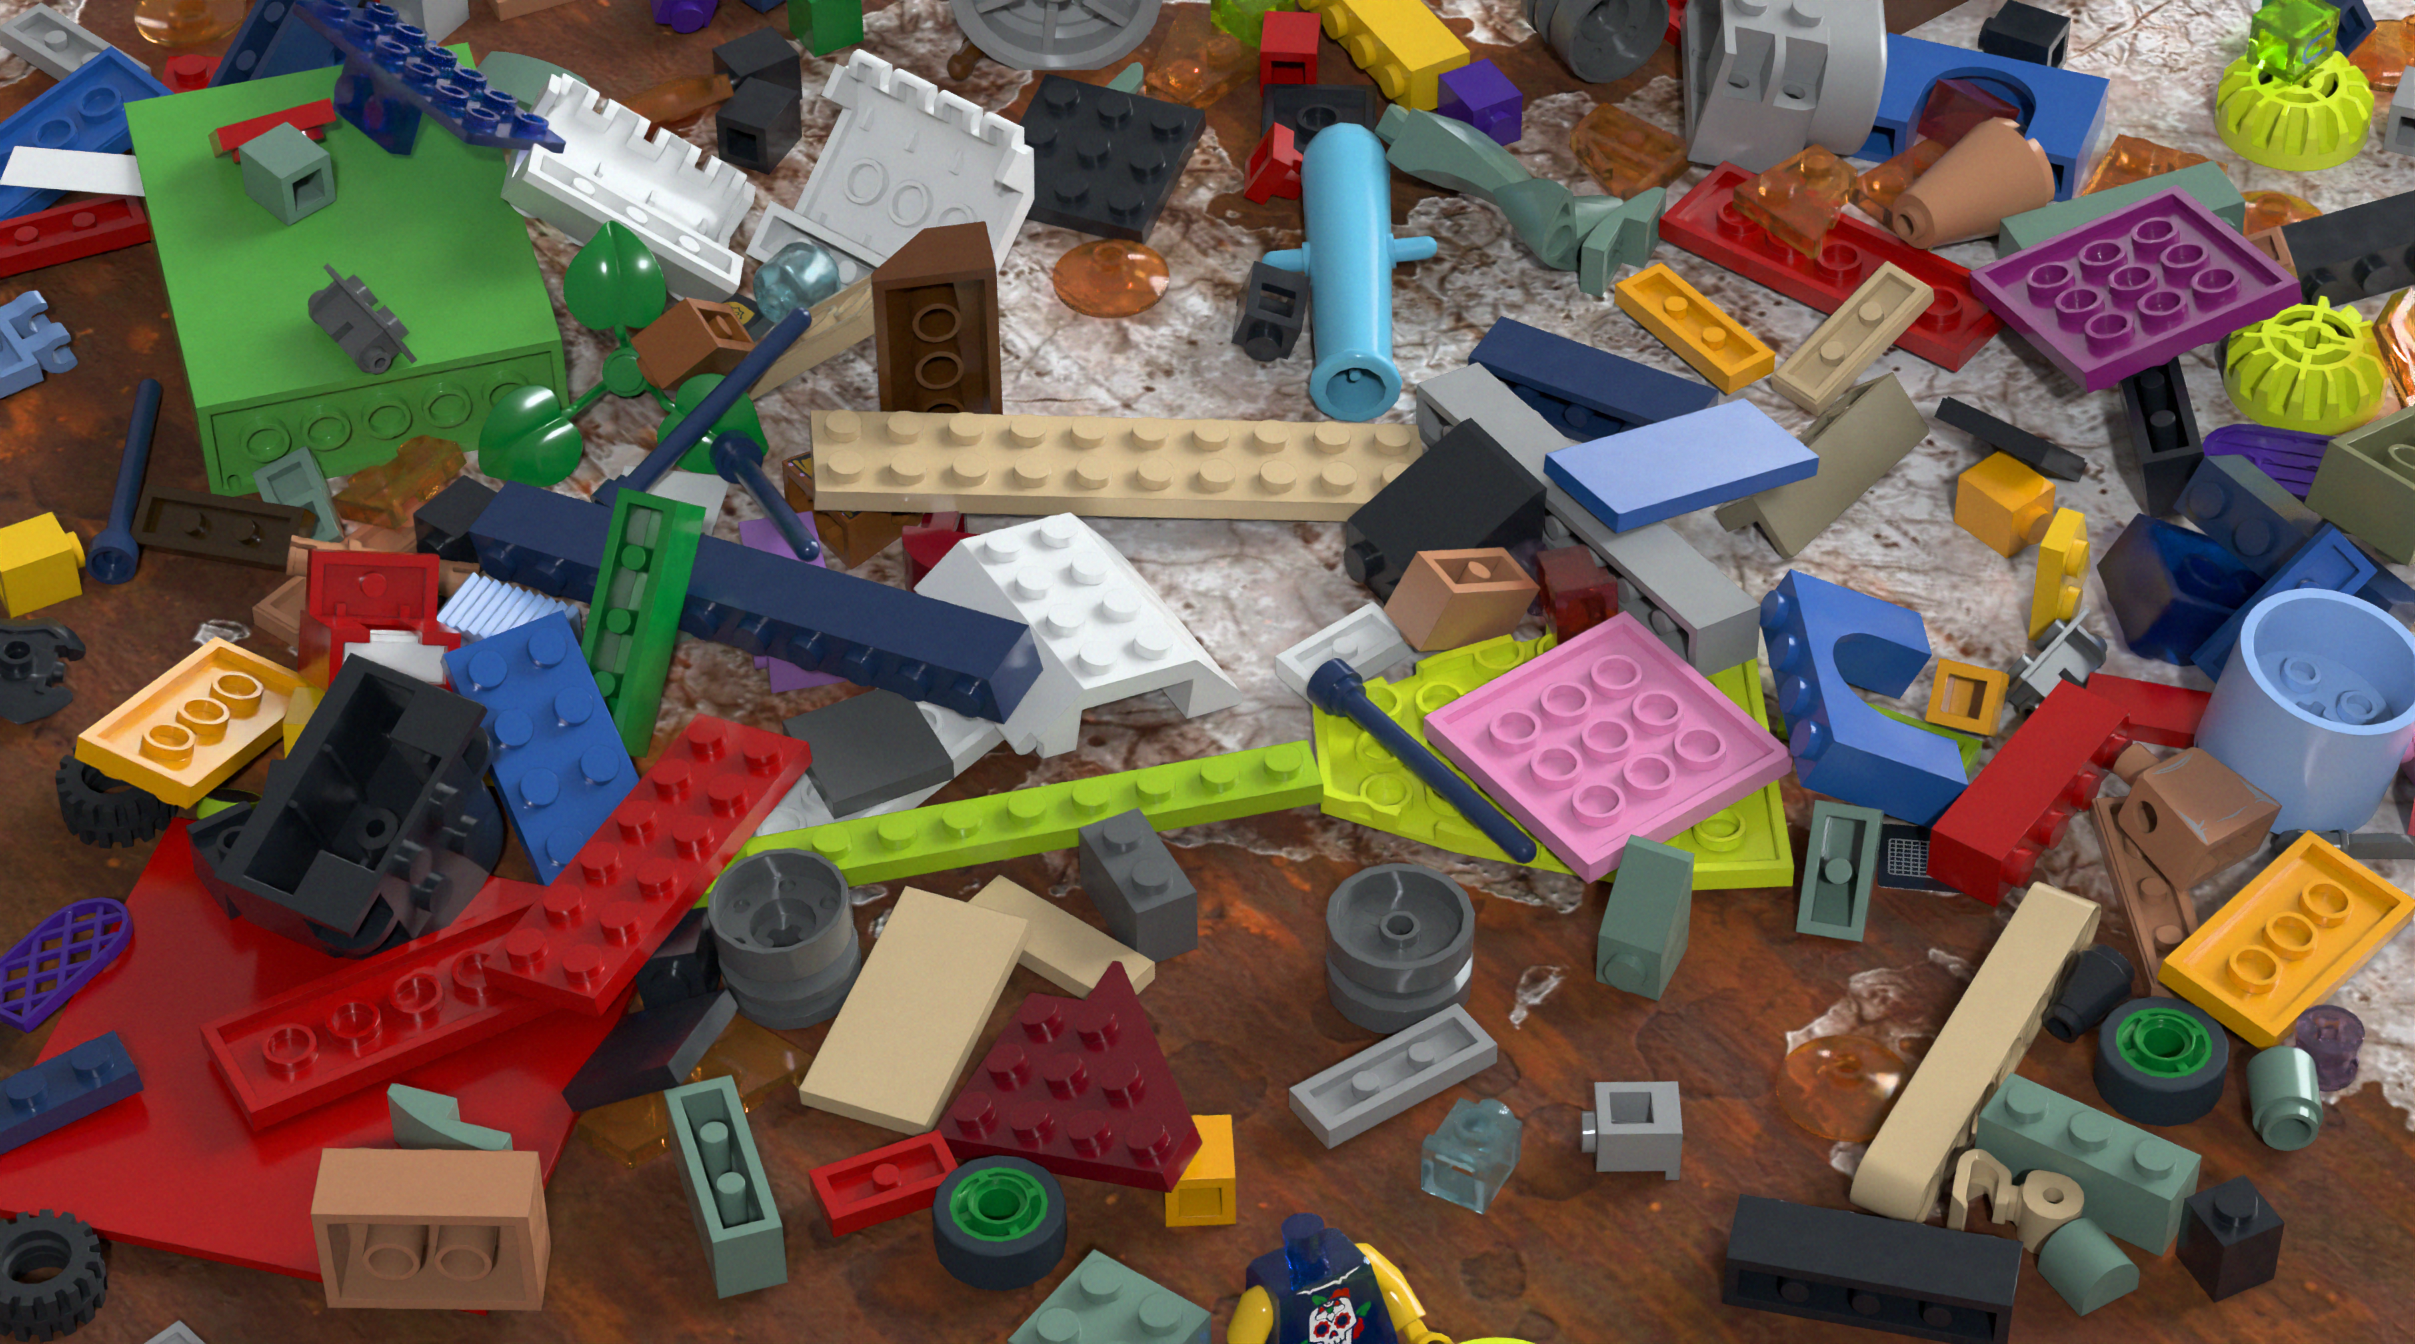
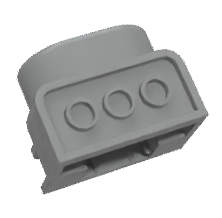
(1780, 77)

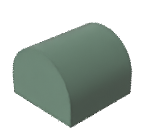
(2086, 1266)

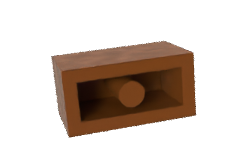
(691, 341)

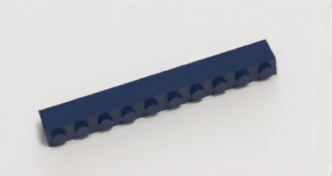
(779, 607)

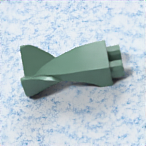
(1471, 162)

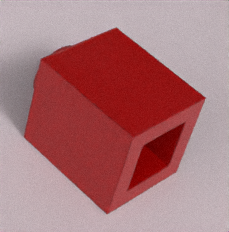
(1290, 48)

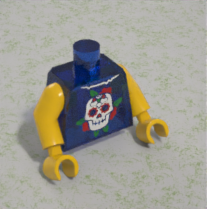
(1326, 1293)

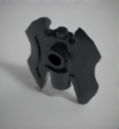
(32, 667)

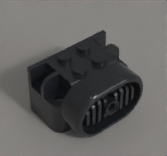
(371, 819)

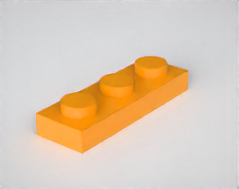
(1694, 328)

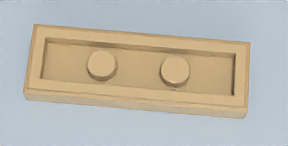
(1852, 338)
(1063, 945)

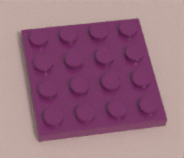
(2135, 288)

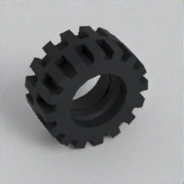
(103, 815)
(59, 1301)

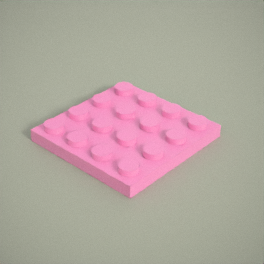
(1607, 744)

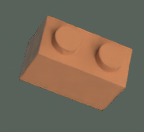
(1460, 598)

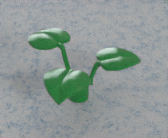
(605, 285)

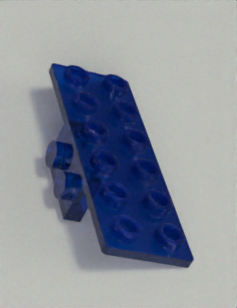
(399, 74)

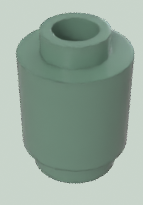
(2284, 1097)

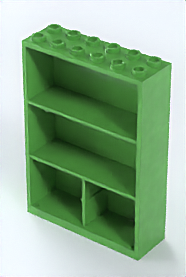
(411, 227)

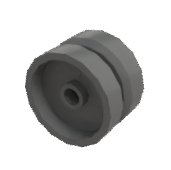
(1398, 946)

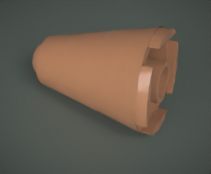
(1974, 186)

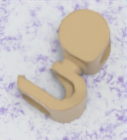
(2024, 1204)

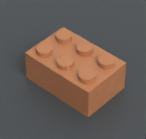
(431, 1229)

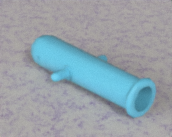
(1350, 270)

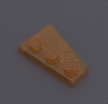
(757, 1060)

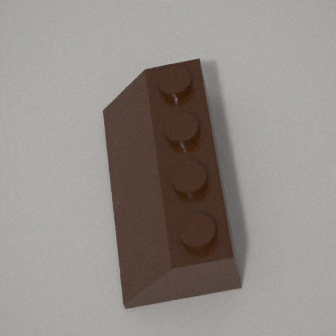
(939, 324)

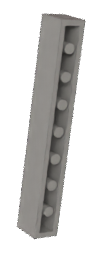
(1657, 571)

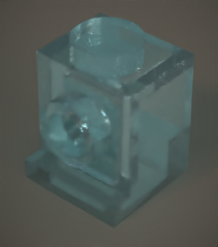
(1477, 1139)

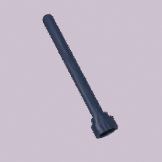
(708, 410)
(740, 461)
(113, 551)
(1340, 692)

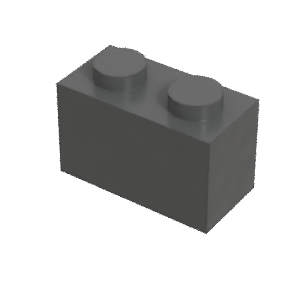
(1138, 886)

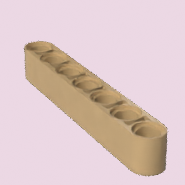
(1973, 1055)

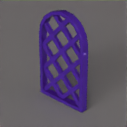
(82, 971)

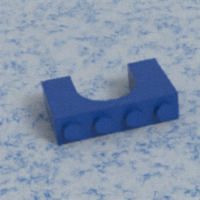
(2056, 104)
(1840, 744)

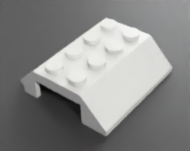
(902, 166)
(643, 185)
(1091, 622)

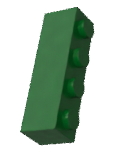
(639, 607)

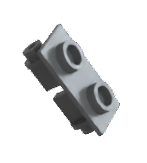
(348, 318)
(2064, 651)

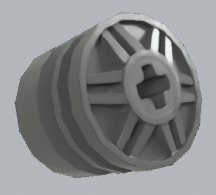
(1600, 36)
(785, 937)

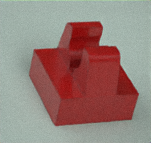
(1273, 167)

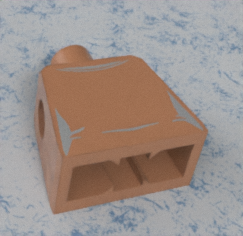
(2191, 813)

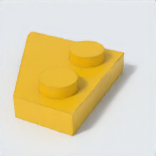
(2060, 572)

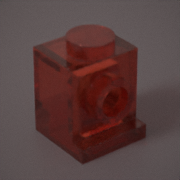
(1574, 591)

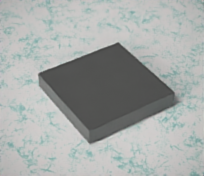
(870, 751)

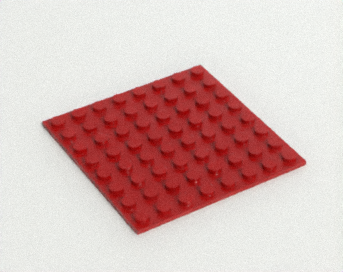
(181, 1159)

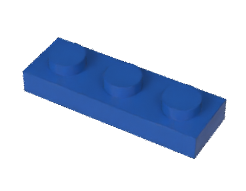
(2322, 563)

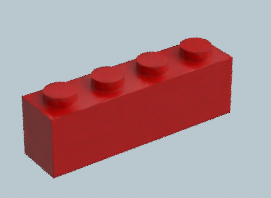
(2028, 794)

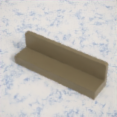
(1856, 447)

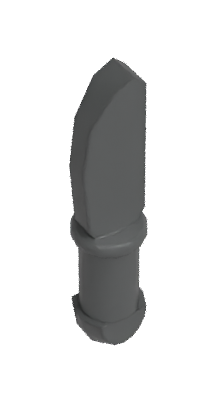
(2360, 845)

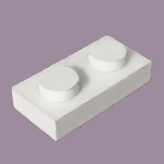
(1362, 639)

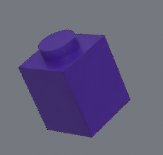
(1482, 99)

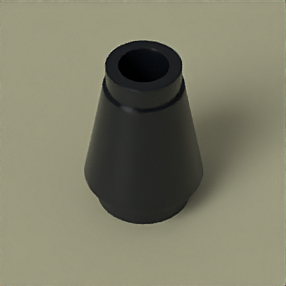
(2089, 991)

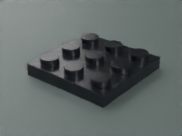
(1105, 157)

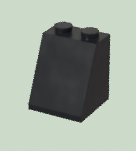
(1451, 498)

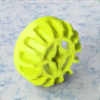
(2298, 125)
(2307, 370)

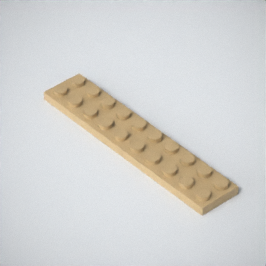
(1103, 465)

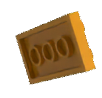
(193, 723)
(2287, 941)

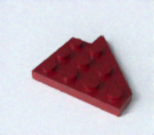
(1078, 1093)

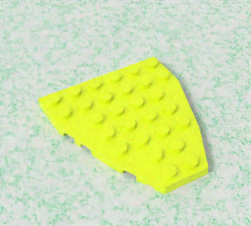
(1370, 786)

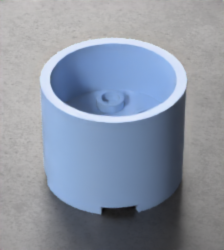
(2315, 707)

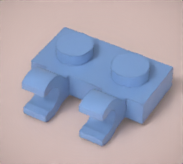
(24, 358)

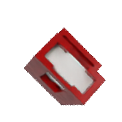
(375, 609)

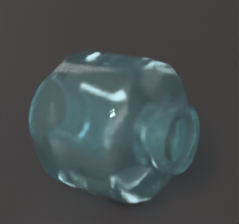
(795, 278)

